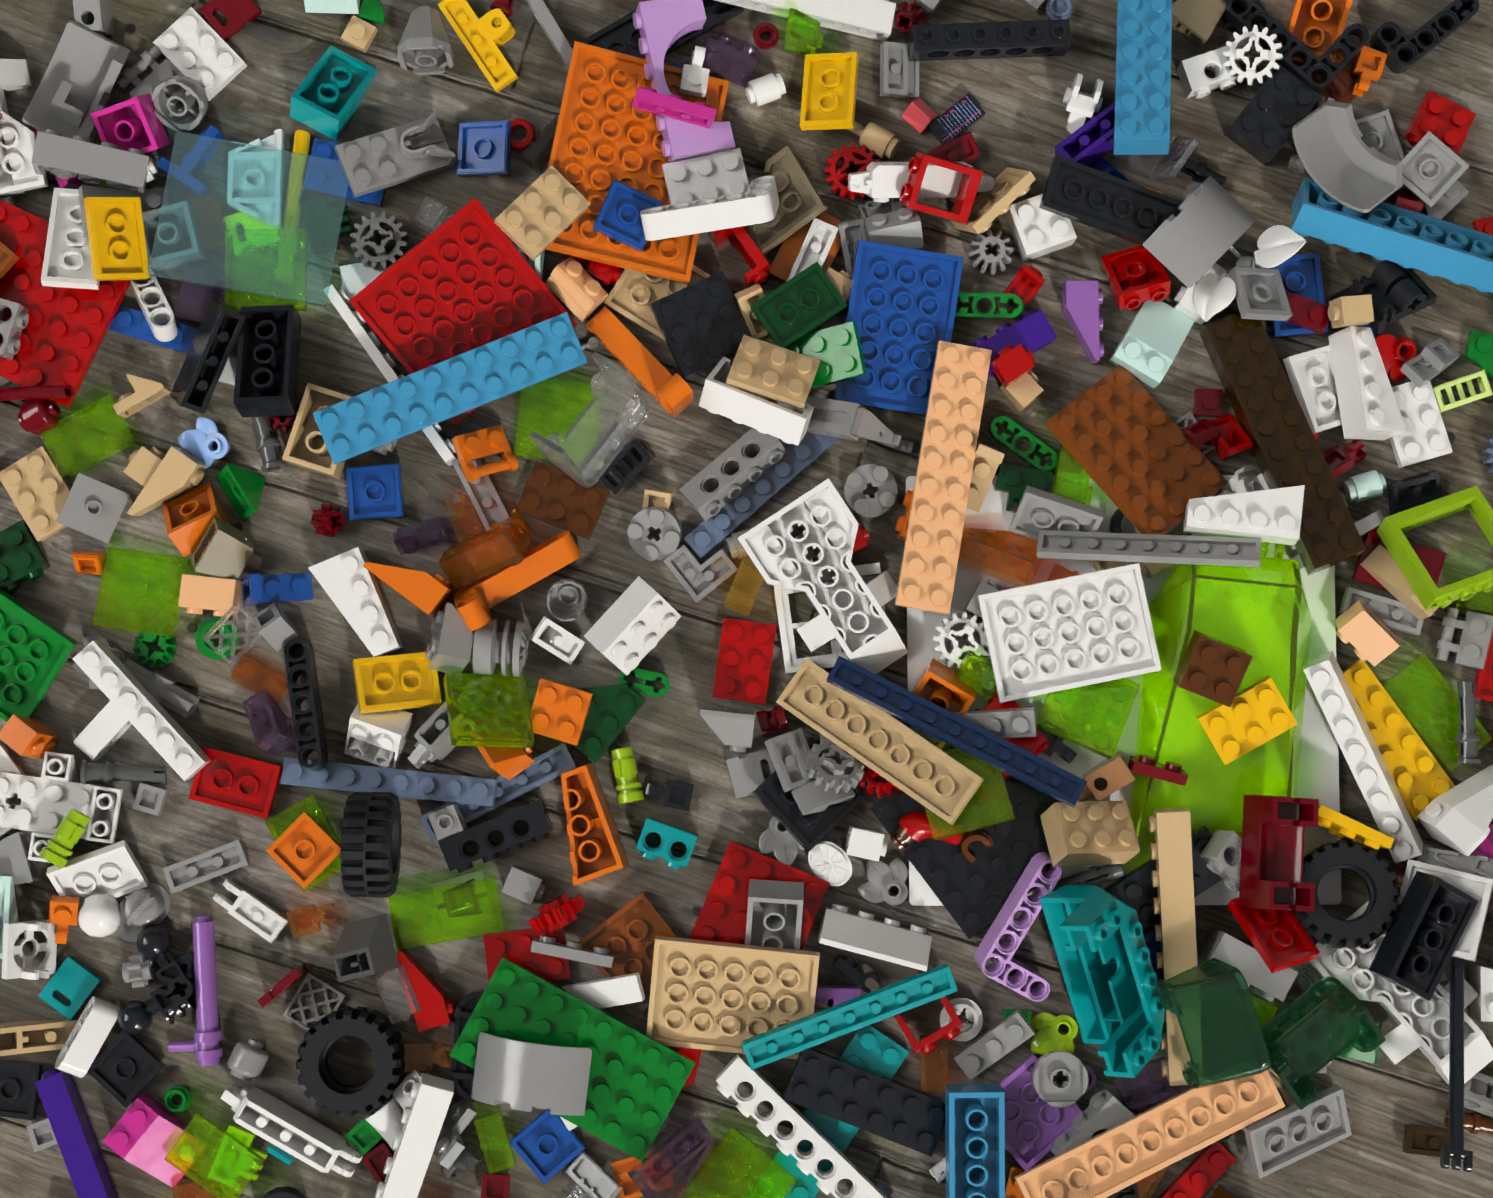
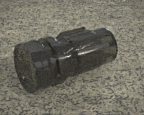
(540, 150)

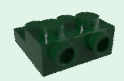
(19, 557)

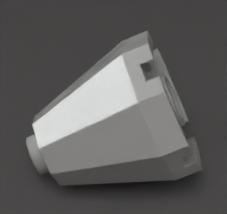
(425, 43)

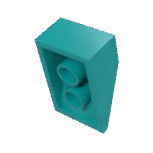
(332, 92)

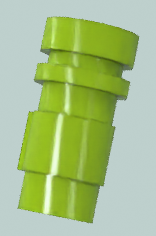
(626, 776)
(65, 838)

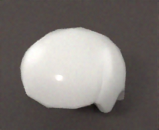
(99, 915)

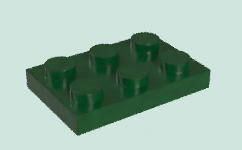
(798, 306)

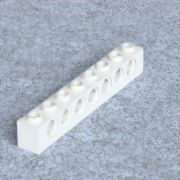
(740, 1071)

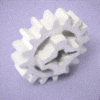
(1265, 55)
(967, 630)

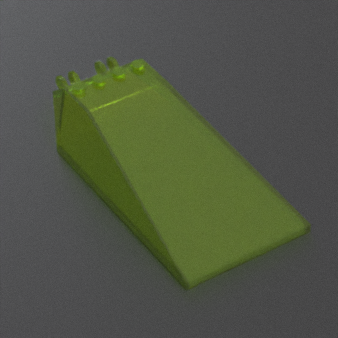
(1271, 620)

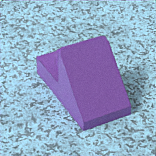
(837, 993)

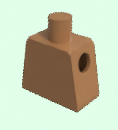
(1116, 775)

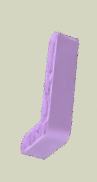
(1017, 929)

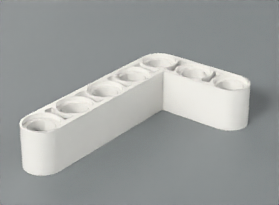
(713, 214)

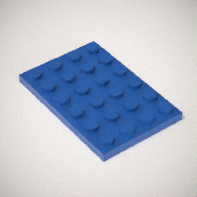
(901, 311)

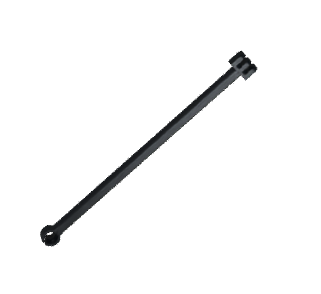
(1456, 1074)

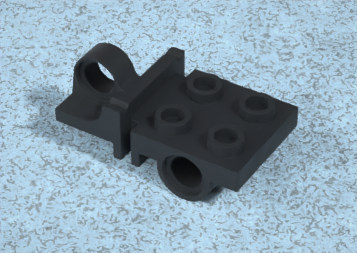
(1394, 293)

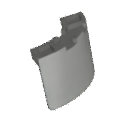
(90, 66)
(1340, 160)
(1200, 233)
(531, 1075)

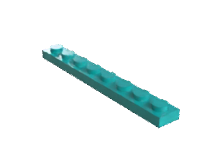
(849, 1016)

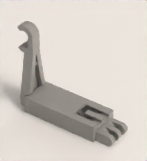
(850, 422)

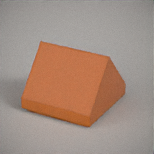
(89, 562)

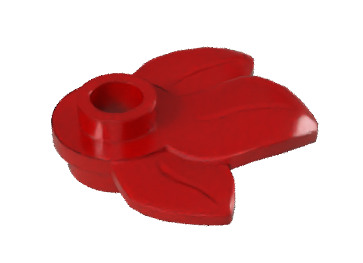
(1392, 359)

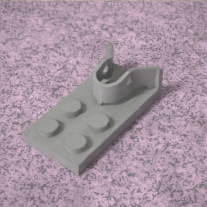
(395, 155)
(1296, 1133)

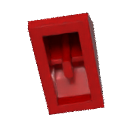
(1231, 438)

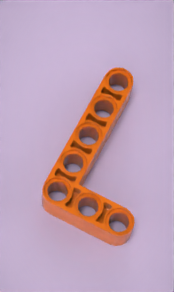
(668, 390)
(539, 562)

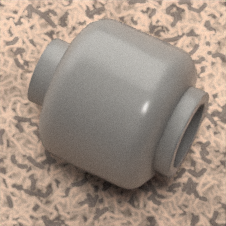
(247, 1059)

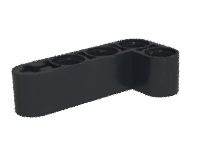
(1430, 32)

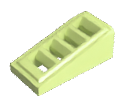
(1483, 385)

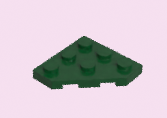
(607, 717)

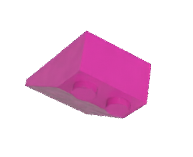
(146, 1137)

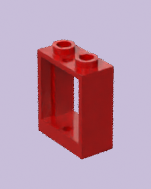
(965, 194)
(929, 1043)

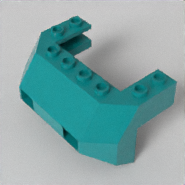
(1107, 975)

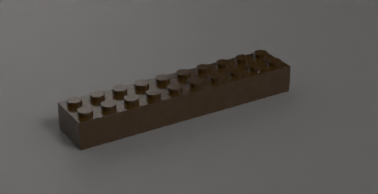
(1282, 437)

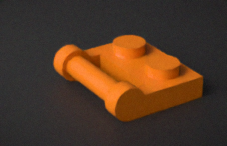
(481, 445)

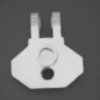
(1080, 103)

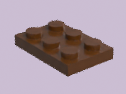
(562, 501)

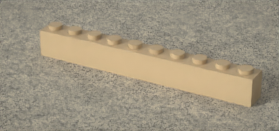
(1176, 920)

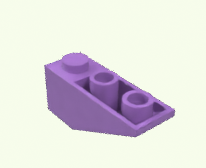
(1081, 311)

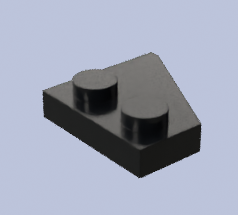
(1414, 491)

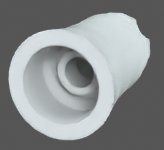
(387, 1119)

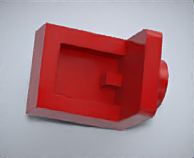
(1025, 284)

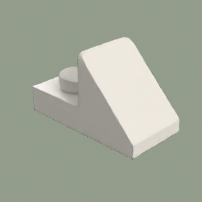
(557, 640)

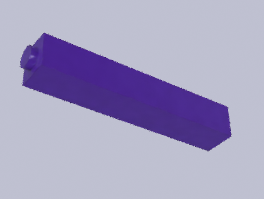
(75, 1135)

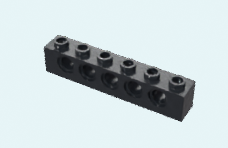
(989, 40)

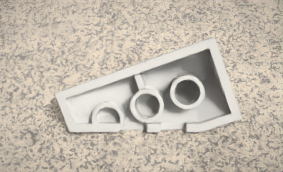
(1462, 813)

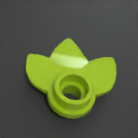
(1049, 1034)

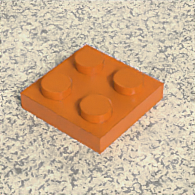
(560, 711)
(304, 850)

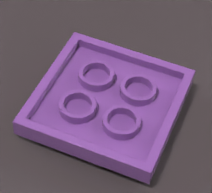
(1029, 1120)

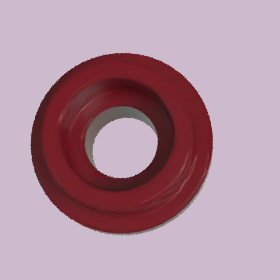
(766, 28)

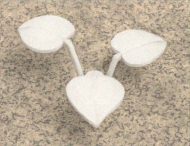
(1275, 247)

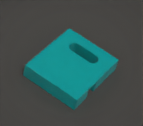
(75, 983)

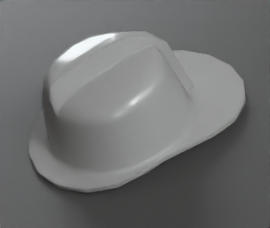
(142, 909)

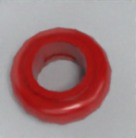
(526, 125)

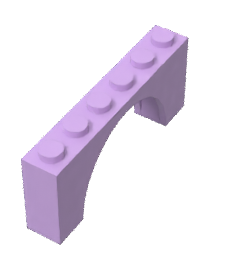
(659, 27)

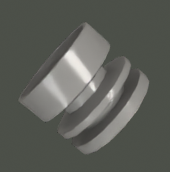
(501, 647)

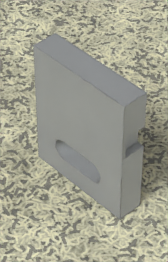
(747, 772)

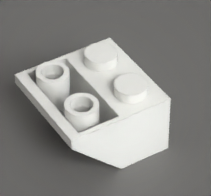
(378, 736)

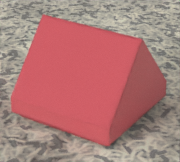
(919, 115)

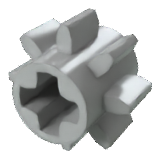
(138, 971)

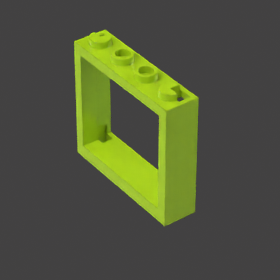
(1392, 535)

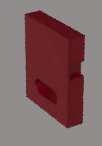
(235, 11)
(283, 985)

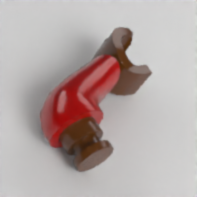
(917, 827)

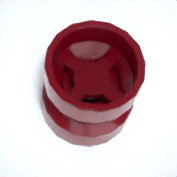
(772, 720)

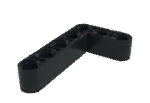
(1294, 48)

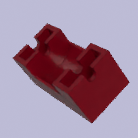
(1275, 852)

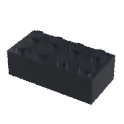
(268, 361)

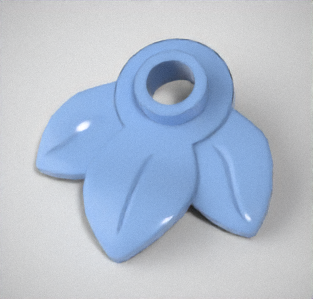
(200, 441)

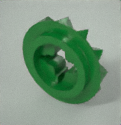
(204, 648)
(158, 658)

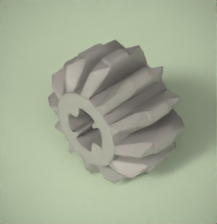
(990, 261)

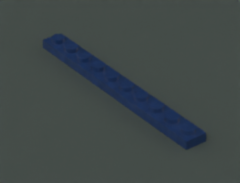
(957, 731)

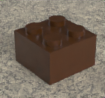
(1212, 668)

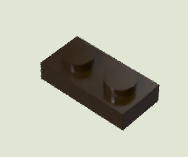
(1424, 1140)

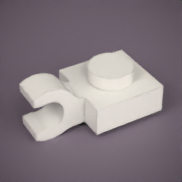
(694, 77)

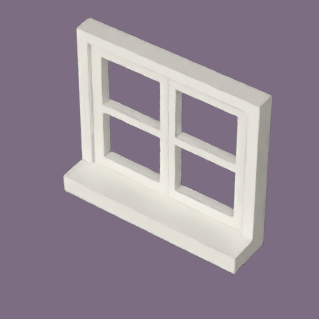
(791, 663)

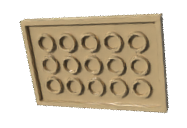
(726, 992)

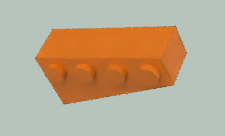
(590, 826)

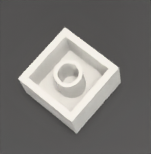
(1038, 230)

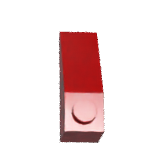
(431, 997)

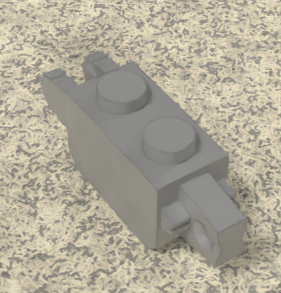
(432, 739)

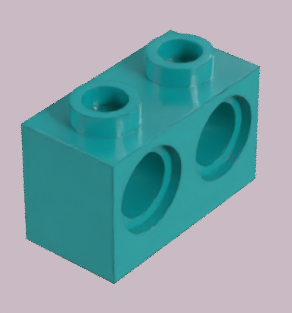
(669, 835)

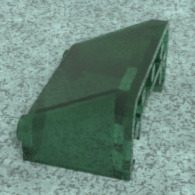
(1216, 1023)
(1314, 1033)

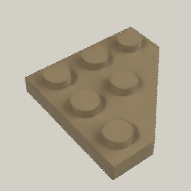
(797, 201)

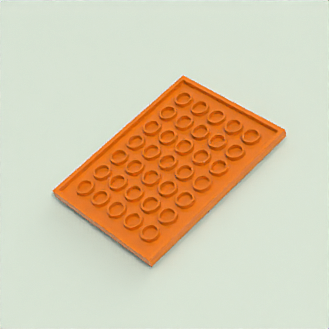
(608, 139)

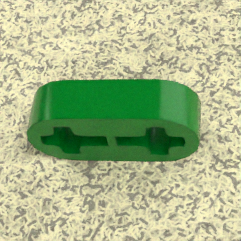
(647, 675)

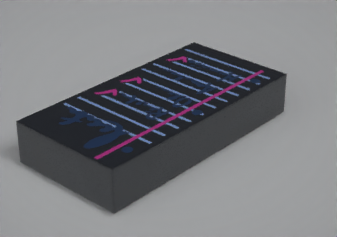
(956, 119)

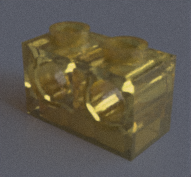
(744, 589)

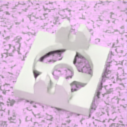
(11, 932)

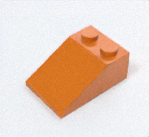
(1318, 23)
(419, 587)
(944, 689)

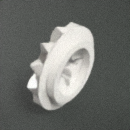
(972, 1013)

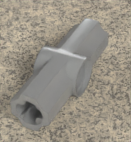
(164, 689)

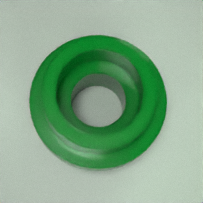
(170, 1103)

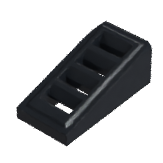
(640, 465)

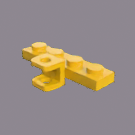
(482, 39)

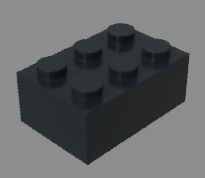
(1271, 115)

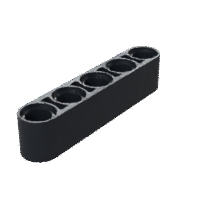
(297, 695)

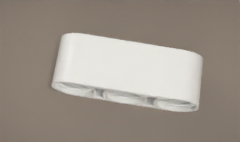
(157, 313)
(102, 732)
(87, 1037)

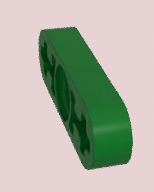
(1004, 313)
(1011, 425)

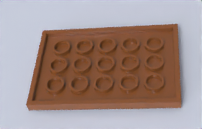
(1135, 452)

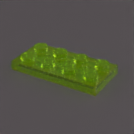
(1430, 709)
(446, 913)

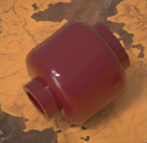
(39, 415)

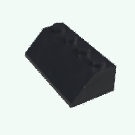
(1423, 935)

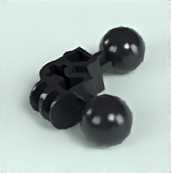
(137, 1016)

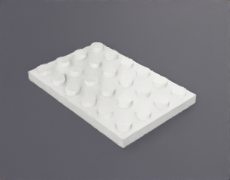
(1069, 632)

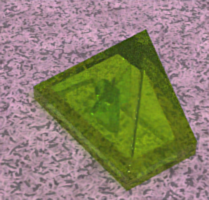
(977, 674)

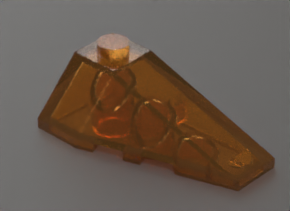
(1000, 555)

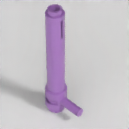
(208, 1035)

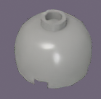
(180, 102)

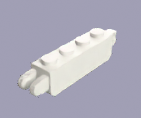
(886, 179)
(291, 1130)

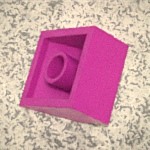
(131, 125)

